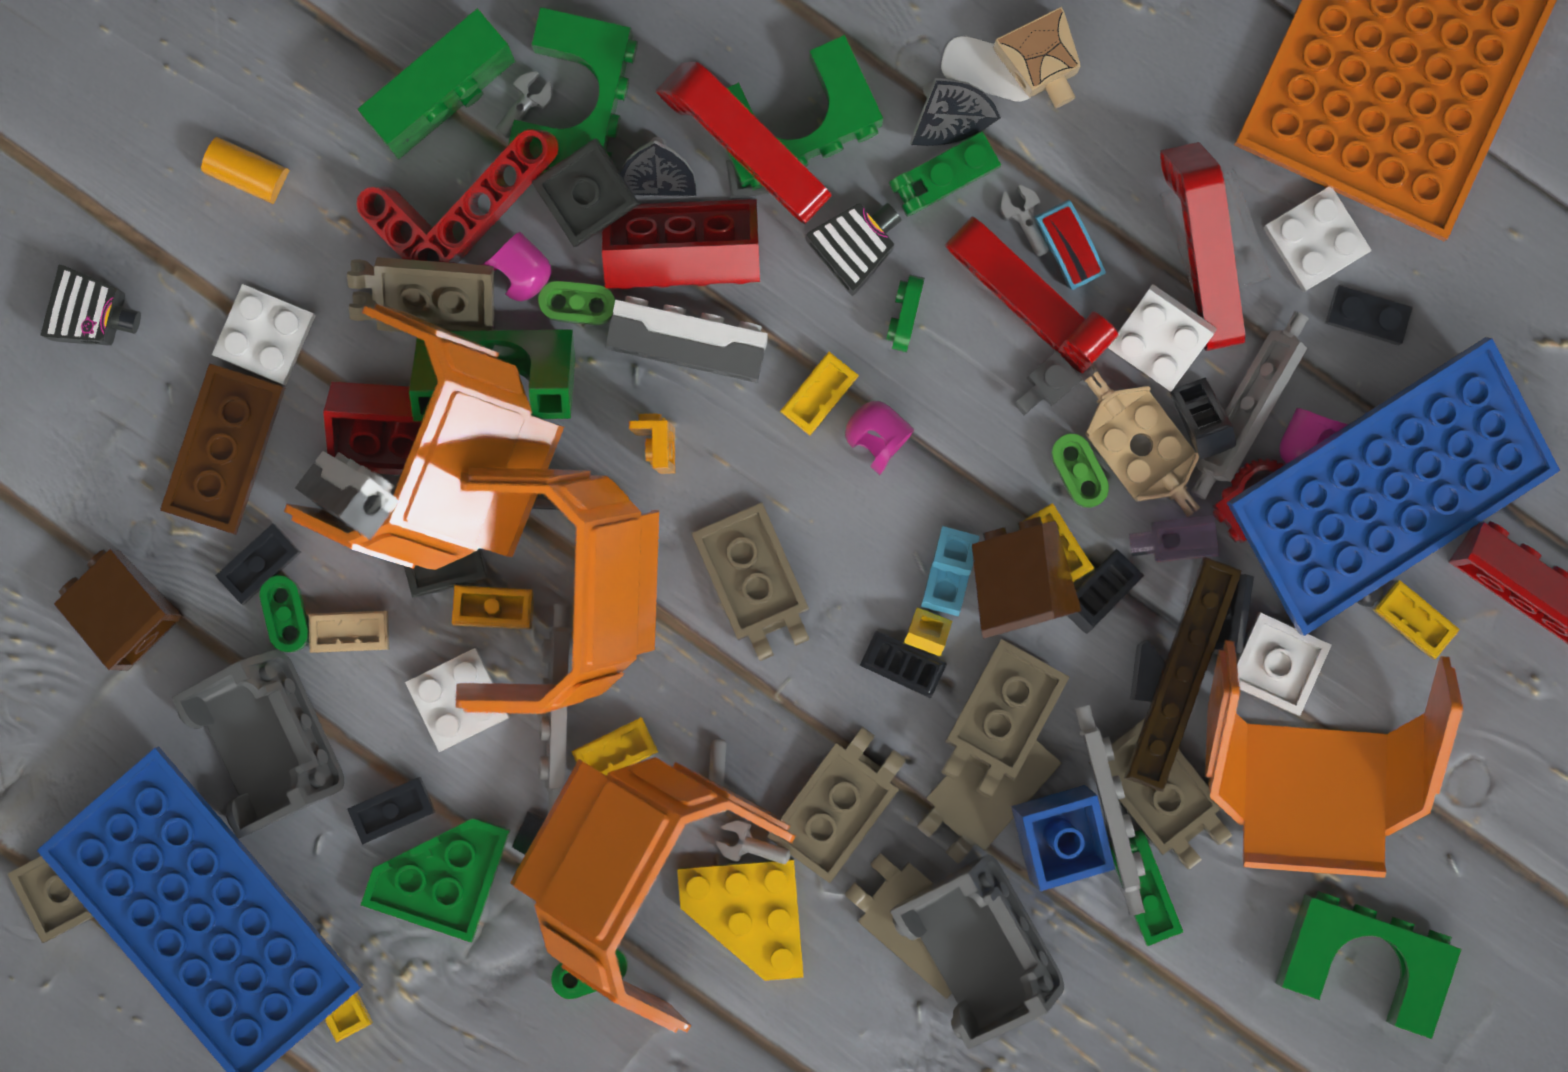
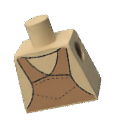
(1041, 56)

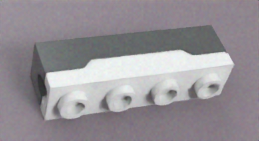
(687, 340)
(348, 492)

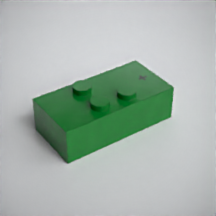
(438, 84)

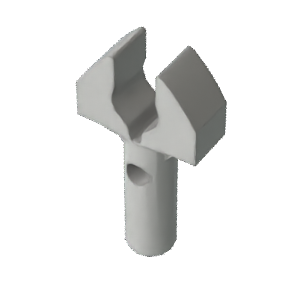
(525, 102)
(1025, 218)
(717, 764)
(751, 845)

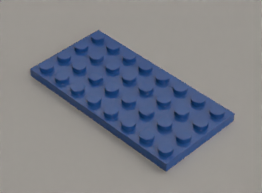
(1394, 486)
(199, 916)

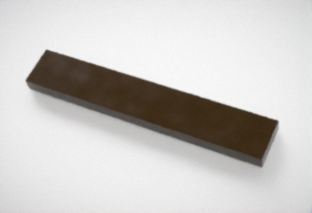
(1182, 674)

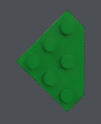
(441, 880)

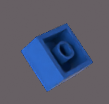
(1063, 837)

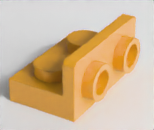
(659, 448)

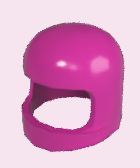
(524, 267)
(884, 421)
(1305, 432)

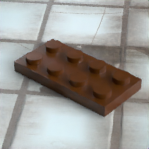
(222, 449)

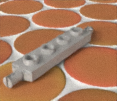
(1255, 401)
(554, 726)
(1118, 825)

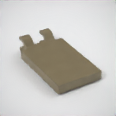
(438, 292)
(753, 578)
(1003, 716)
(839, 806)
(1172, 815)
(979, 818)
(47, 899)
(879, 920)

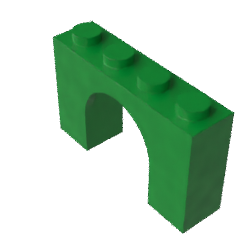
(601, 49)
(850, 108)
(540, 356)
(1424, 961)

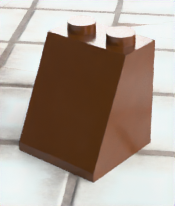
(1022, 577)
(116, 610)

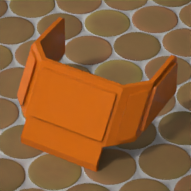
(473, 420)
(611, 592)
(1324, 793)
(603, 856)

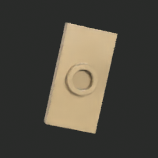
(348, 631)

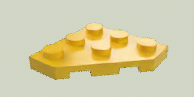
(749, 912)

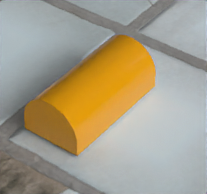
(244, 170)
(493, 607)

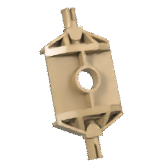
(1171, 457)

